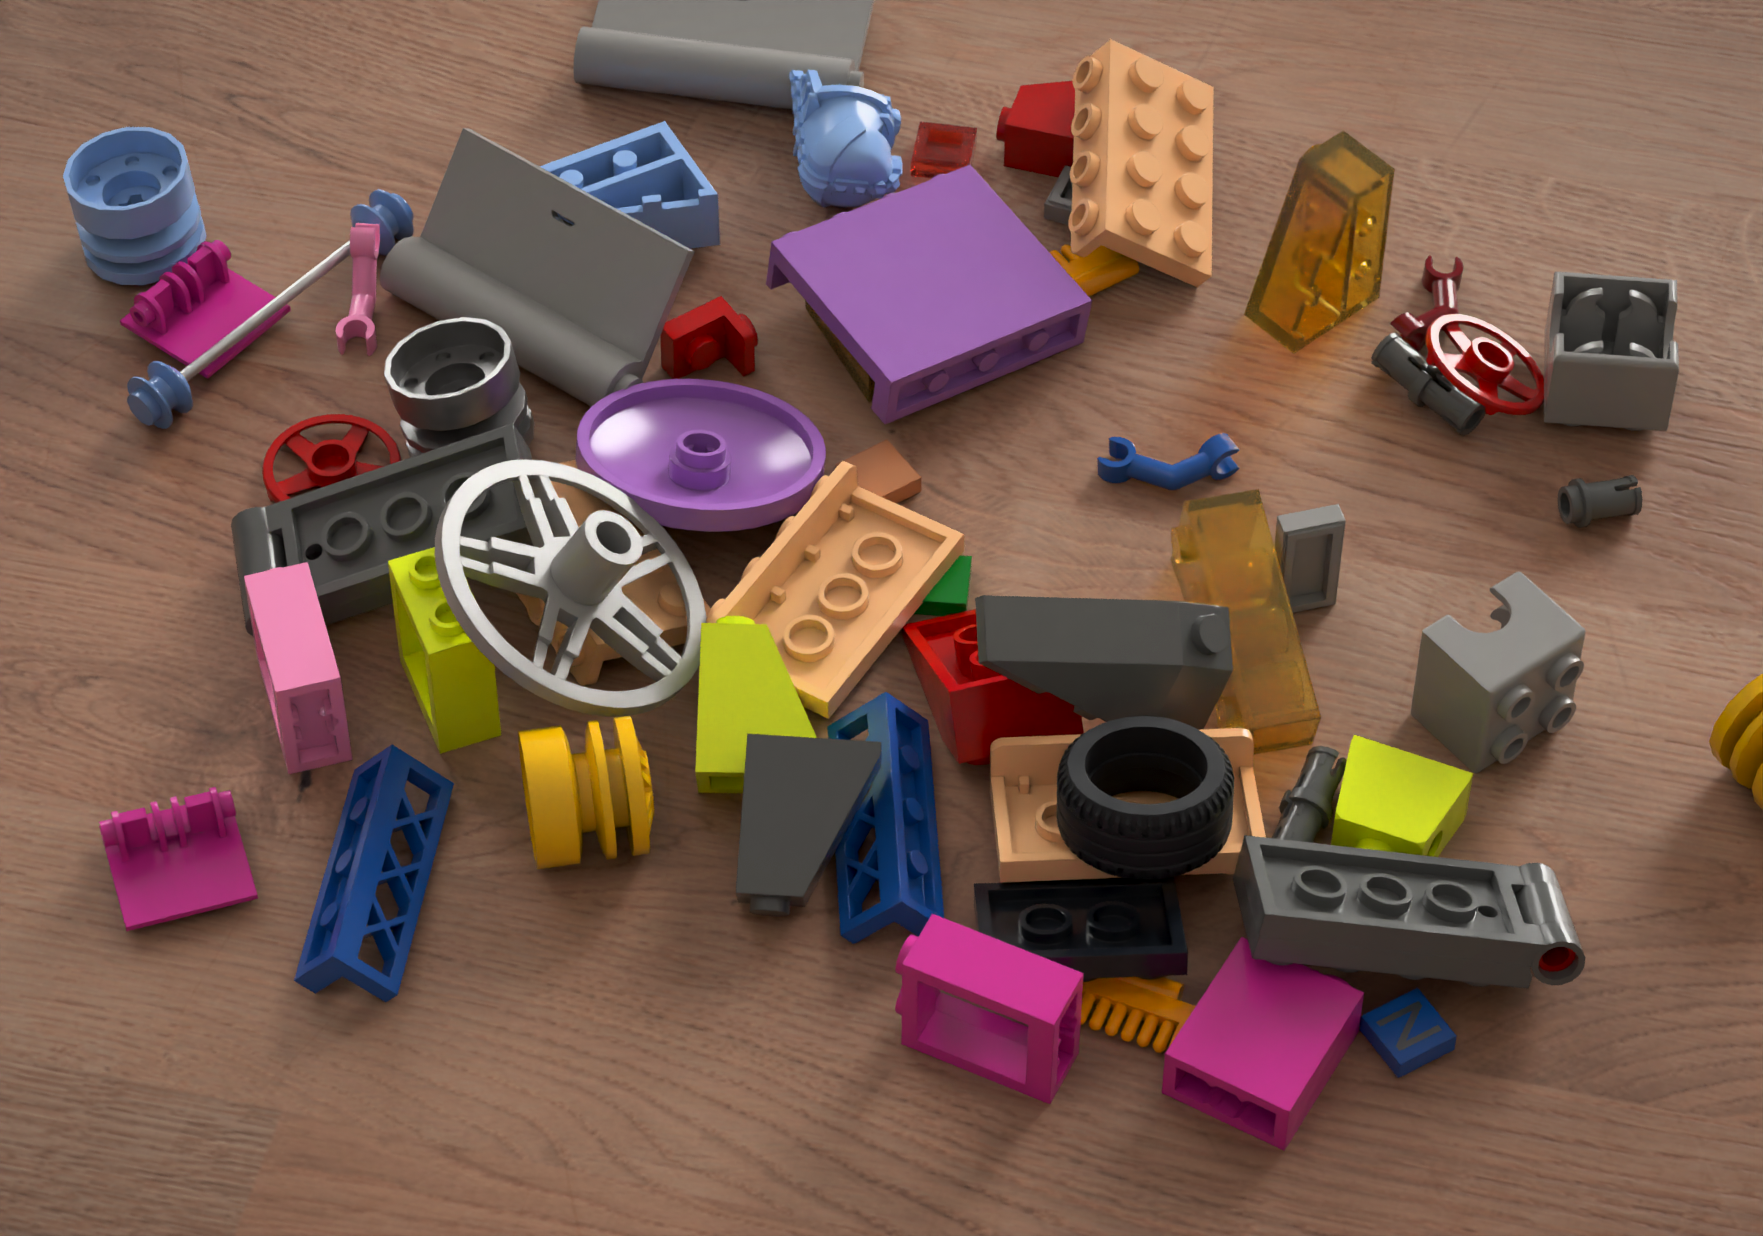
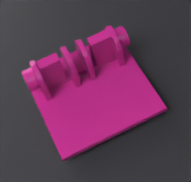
(199, 307)
(177, 859)

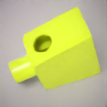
(1398, 800)

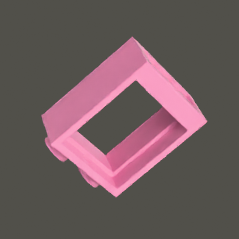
(298, 667)

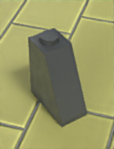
(796, 813)

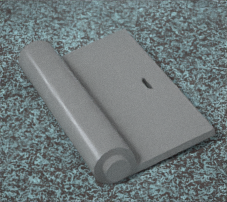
(722, 47)
(570, 297)

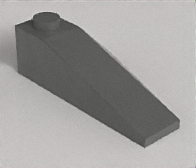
(1111, 653)

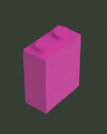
(1262, 1044)

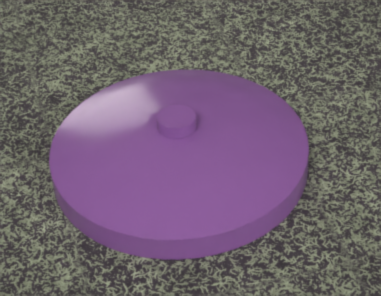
(703, 453)

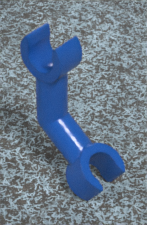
(1212, 460)

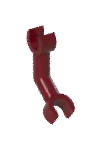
(1444, 291)

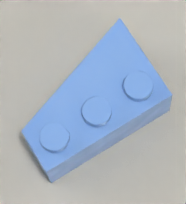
(649, 180)

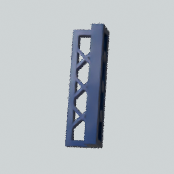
(904, 822)
(354, 872)

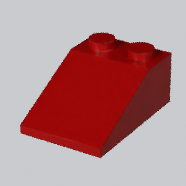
(973, 701)

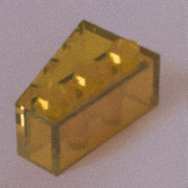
(1325, 243)

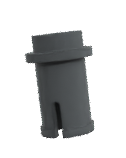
(1597, 500)

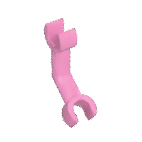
(359, 323)

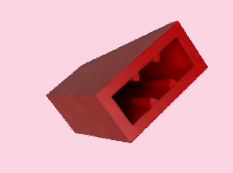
(1039, 128)

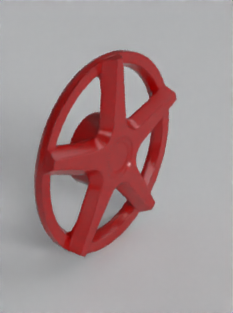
(1486, 363)
(327, 460)

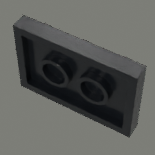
(1090, 924)

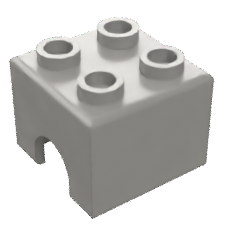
(1610, 351)
(1499, 687)

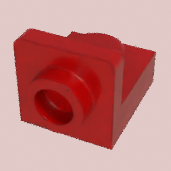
(705, 336)

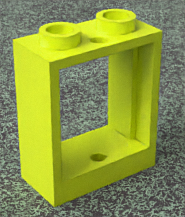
(441, 662)

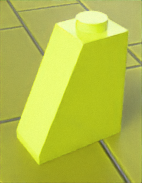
(740, 694)

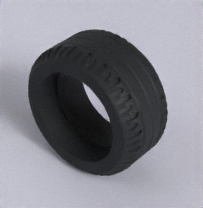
(1145, 838)

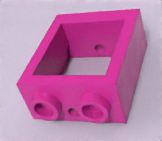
(1002, 980)

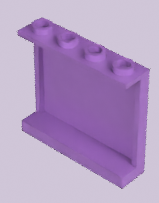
(933, 290)

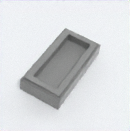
(1310, 555)

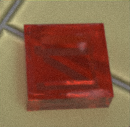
(942, 149)

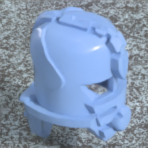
(843, 141)

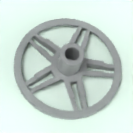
(578, 578)

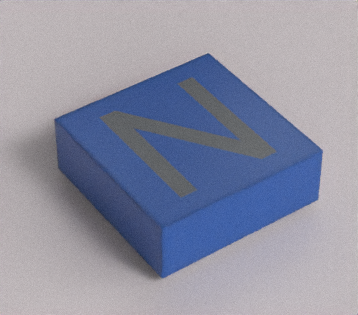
(1407, 1032)

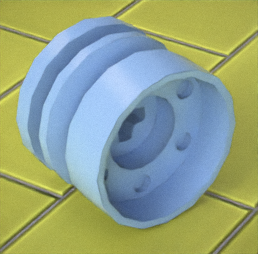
(134, 204)

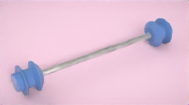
(169, 389)

